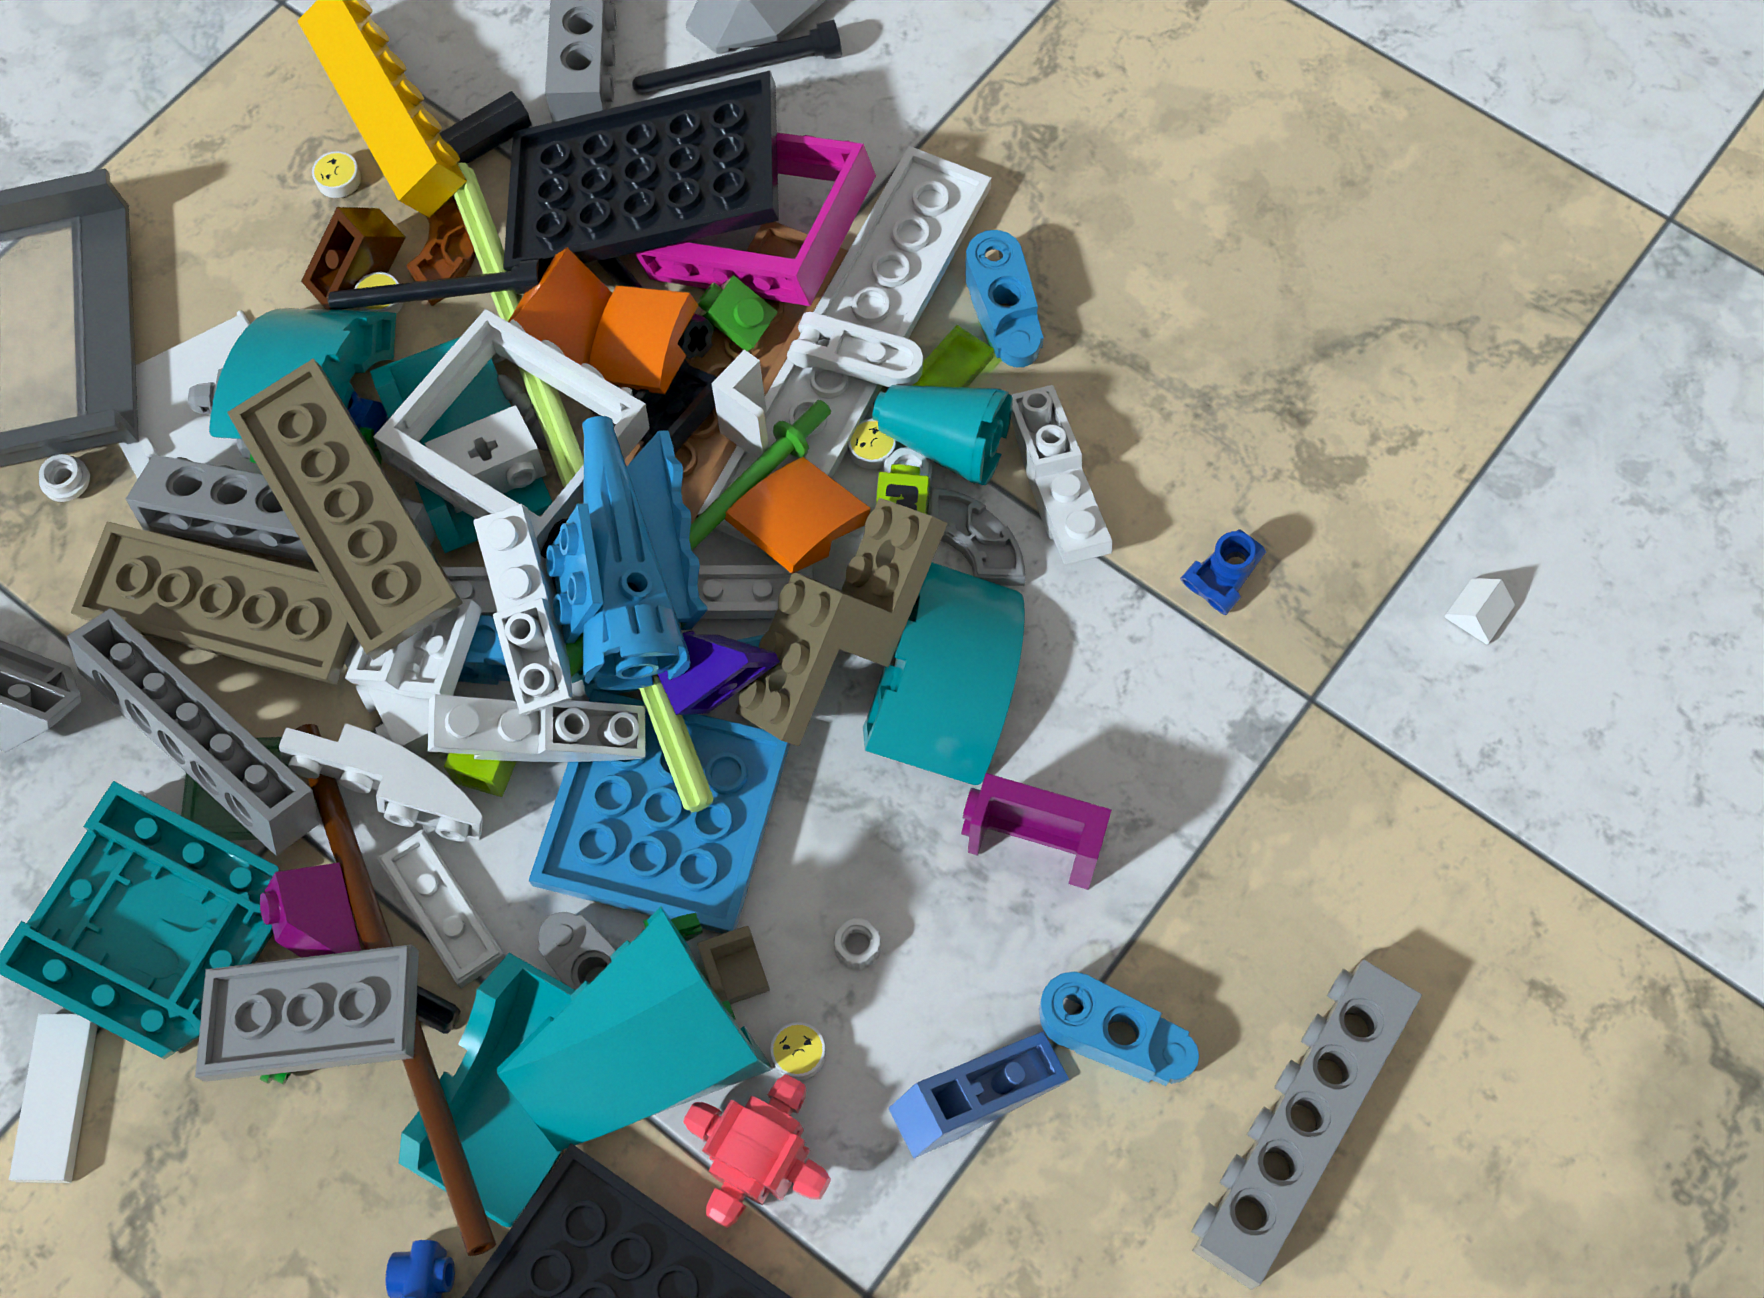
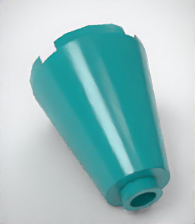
(948, 425)

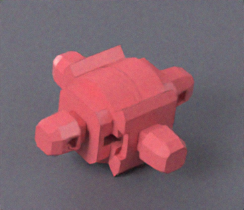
(756, 1150)

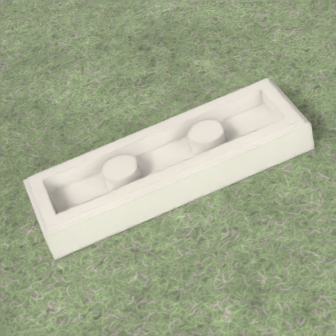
(441, 908)
(53, 1099)

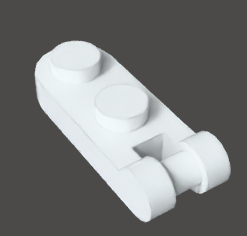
(856, 351)

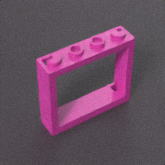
(776, 276)

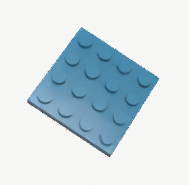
(634, 846)

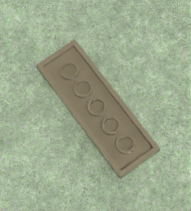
(344, 509)
(217, 602)

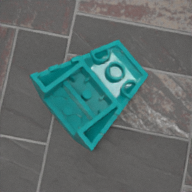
(631, 1044)

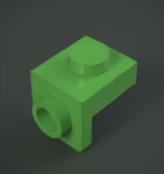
(736, 312)

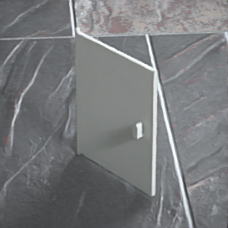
(164, 416)

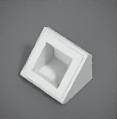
(1481, 608)

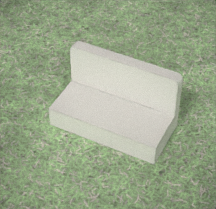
(742, 404)

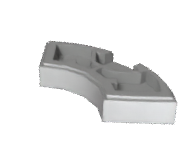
(979, 536)

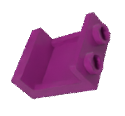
(1038, 818)

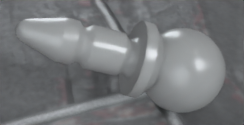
(514, 393)

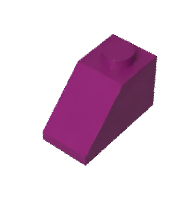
(310, 911)

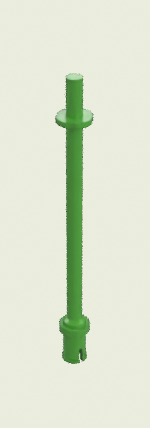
(789, 440)

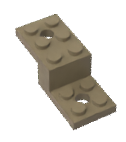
(858, 619)

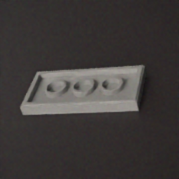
(308, 1013)

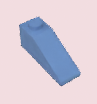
(976, 1093)

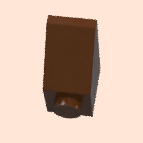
(352, 246)

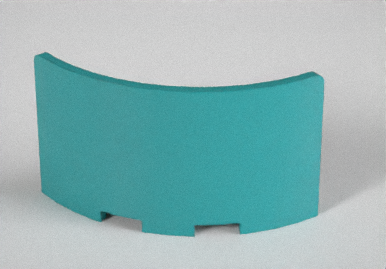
(288, 338)
(478, 400)
(950, 677)
(497, 1134)

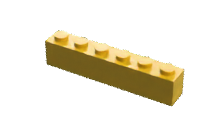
(383, 103)

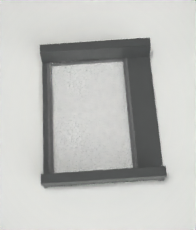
(65, 318)

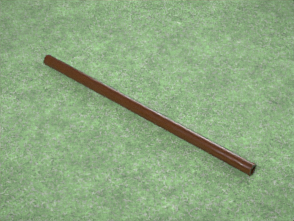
(420, 1069)

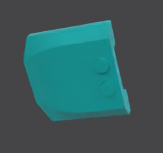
(141, 921)

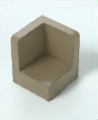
(733, 965)

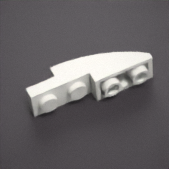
(1057, 476)
(524, 603)
(554, 734)
(406, 784)

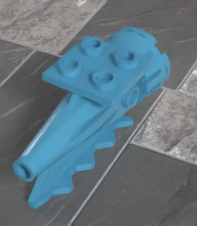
(627, 563)

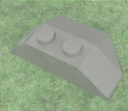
(745, 22)
(32, 694)

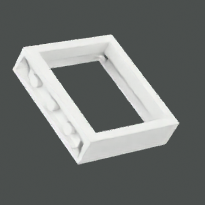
(489, 335)

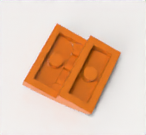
(565, 306)
(640, 337)
(797, 514)

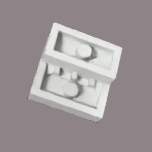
(424, 662)

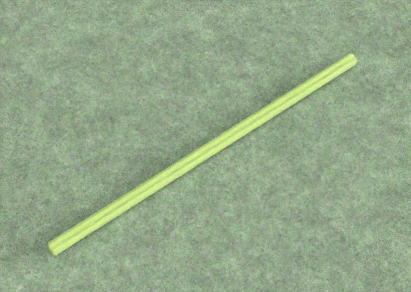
(568, 459)

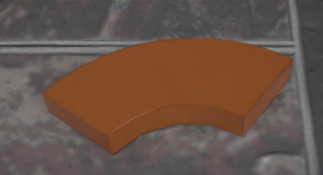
(448, 248)

